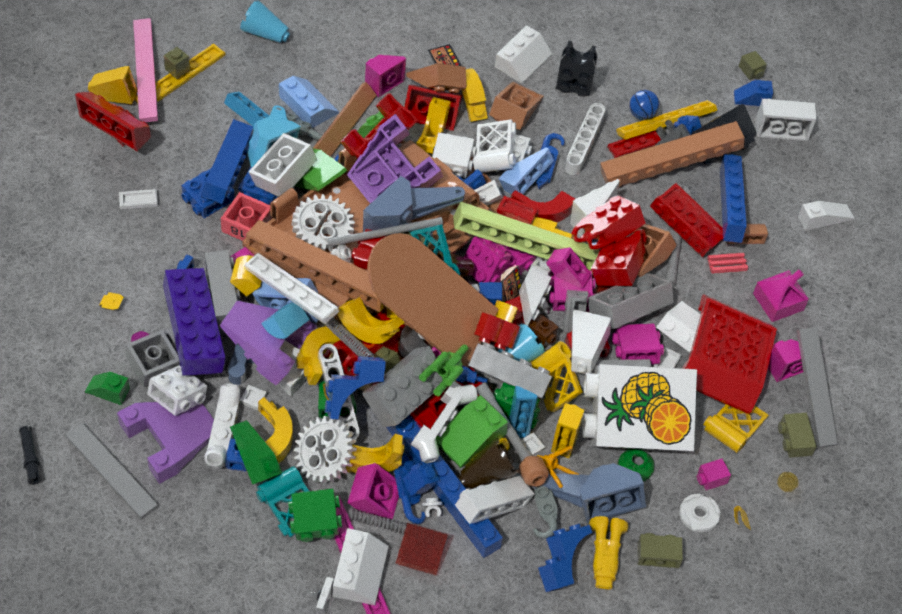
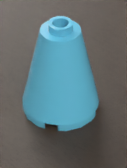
(264, 23)
(525, 345)

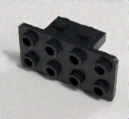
(744, 121)

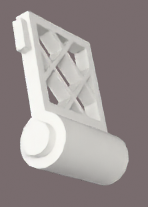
(499, 158)

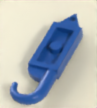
(546, 176)
(404, 495)

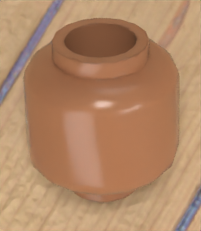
(533, 471)

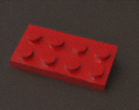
(688, 219)

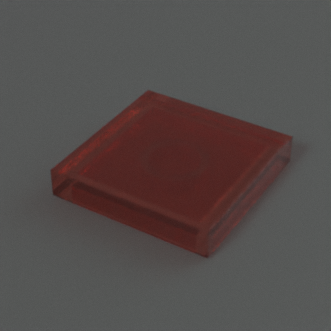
(421, 549)

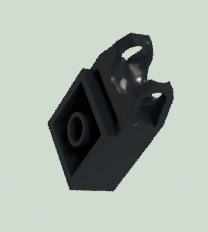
(576, 70)

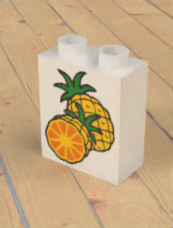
(641, 407)

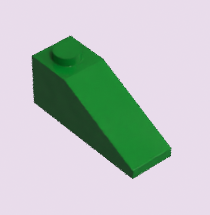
(255, 453)

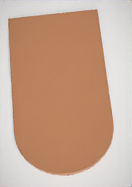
(427, 293)

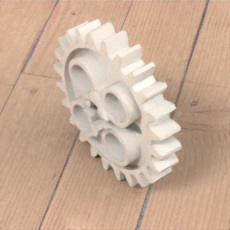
(307, 215)
(325, 449)

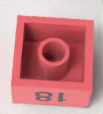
(243, 215)

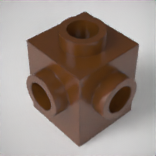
(544, 330)

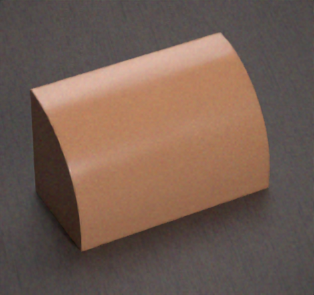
(754, 234)

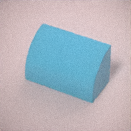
(285, 321)

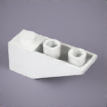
(531, 293)

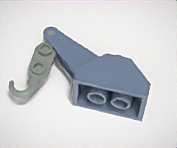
(604, 492)

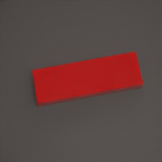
(633, 144)

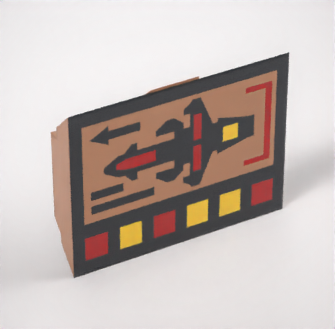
(444, 55)
(511, 282)

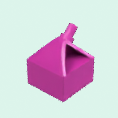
(781, 295)

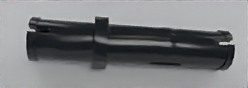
(31, 461)

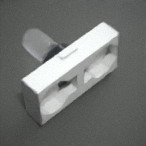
(323, 596)

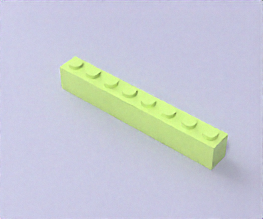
(517, 234)

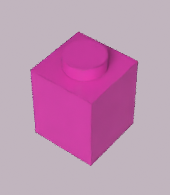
(713, 474)

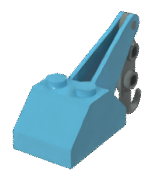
(271, 128)

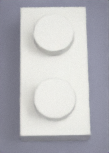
(489, 193)

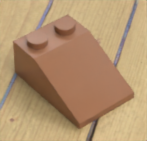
(440, 77)
(516, 104)
(658, 248)

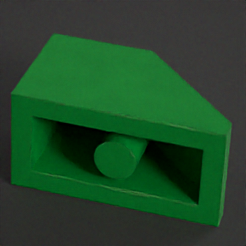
(109, 387)

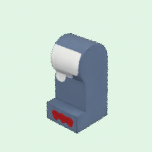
(238, 366)

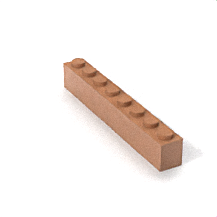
(673, 154)
(312, 263)

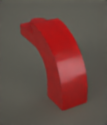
(553, 210)

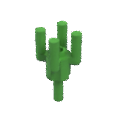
(447, 366)

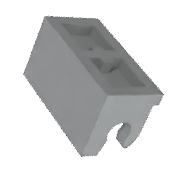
(574, 301)

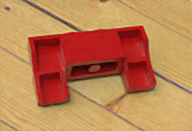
(388, 106)
(431, 408)

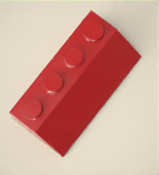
(112, 120)

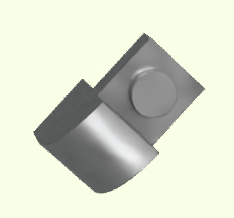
(409, 341)

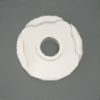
(697, 523)

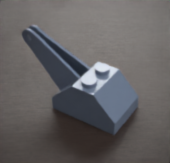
(402, 204)

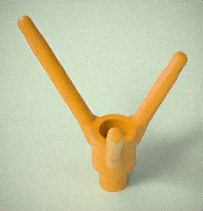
(552, 462)

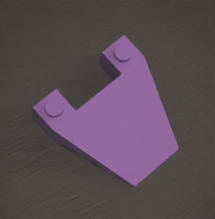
(384, 163)
(245, 328)
(177, 435)

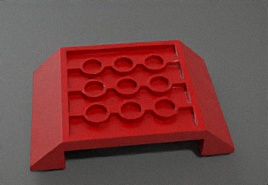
(730, 354)

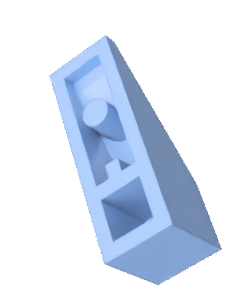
(526, 172)

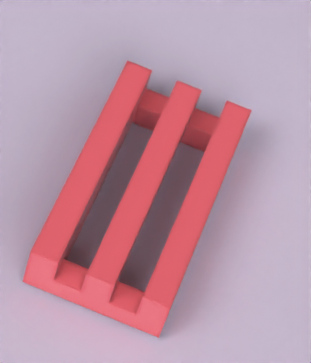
(727, 259)

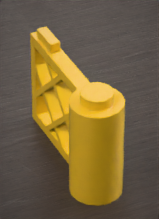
(553, 361)
(729, 431)

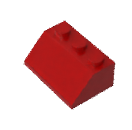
(419, 99)

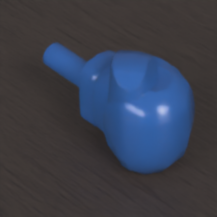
(470, 376)

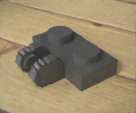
(675, 132)

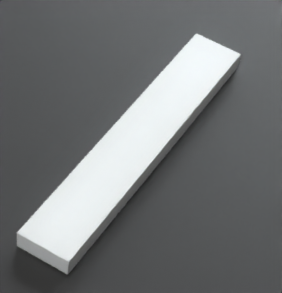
(291, 288)

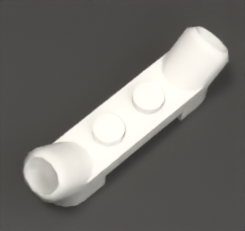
(225, 416)
(426, 438)

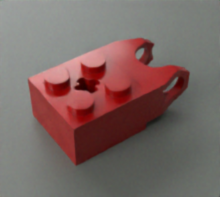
(610, 222)
(621, 261)
(348, 357)

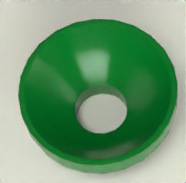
(645, 469)

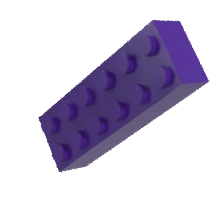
(193, 321)

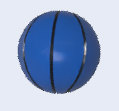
(644, 105)

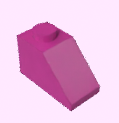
(568, 267)

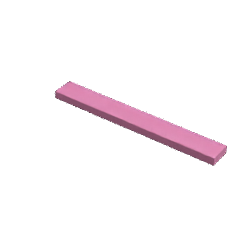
(145, 70)

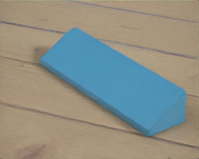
(243, 109)
(522, 411)

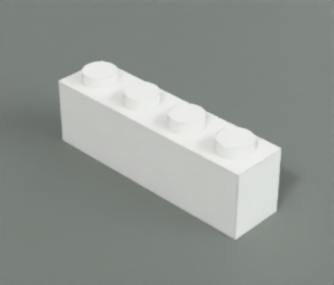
(494, 499)

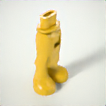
(606, 551)

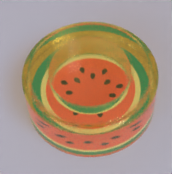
(787, 481)

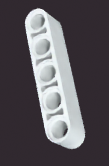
(585, 139)
(335, 363)

